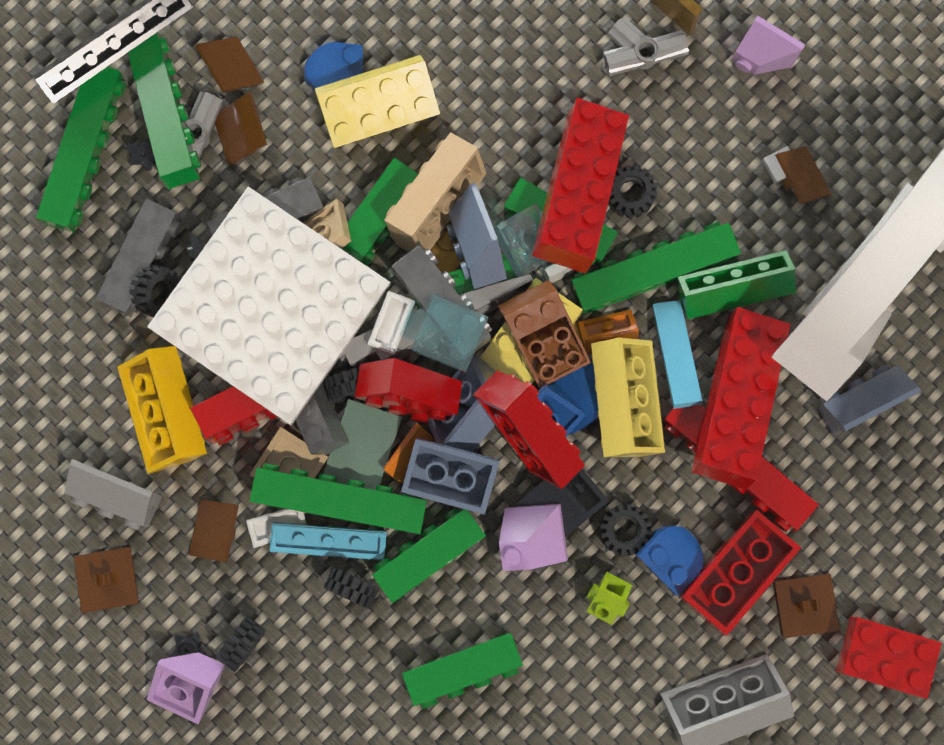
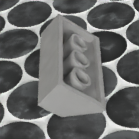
(728, 703)

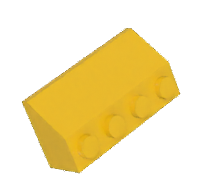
(161, 409)

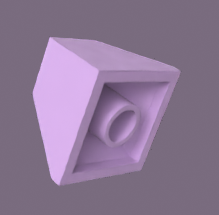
(766, 49)
(532, 537)
(185, 684)

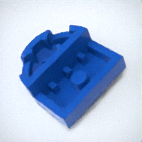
(333, 63)
(673, 557)

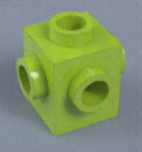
(608, 604)

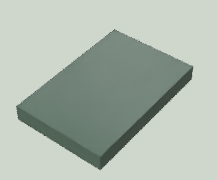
(370, 443)

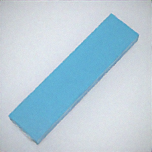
(677, 354)
(328, 541)

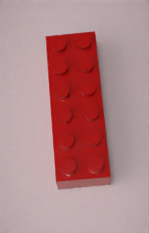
(580, 186)
(740, 399)

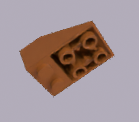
(544, 333)

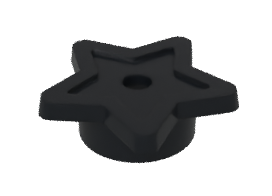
(142, 146)
(183, 643)

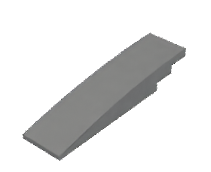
(483, 300)

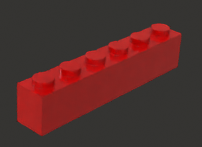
(772, 489)

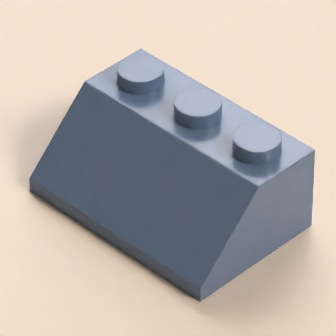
(475, 240)
(867, 399)
(471, 423)
(450, 475)

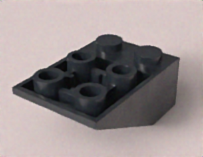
(578, 499)

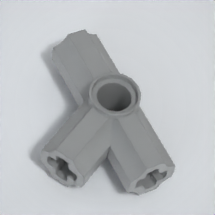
(632, 40)
(203, 118)

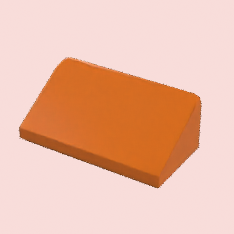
(607, 327)
(399, 461)

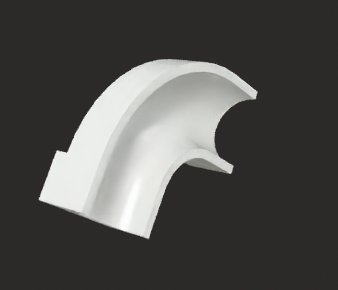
(853, 305)

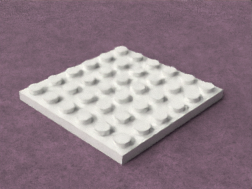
(269, 305)

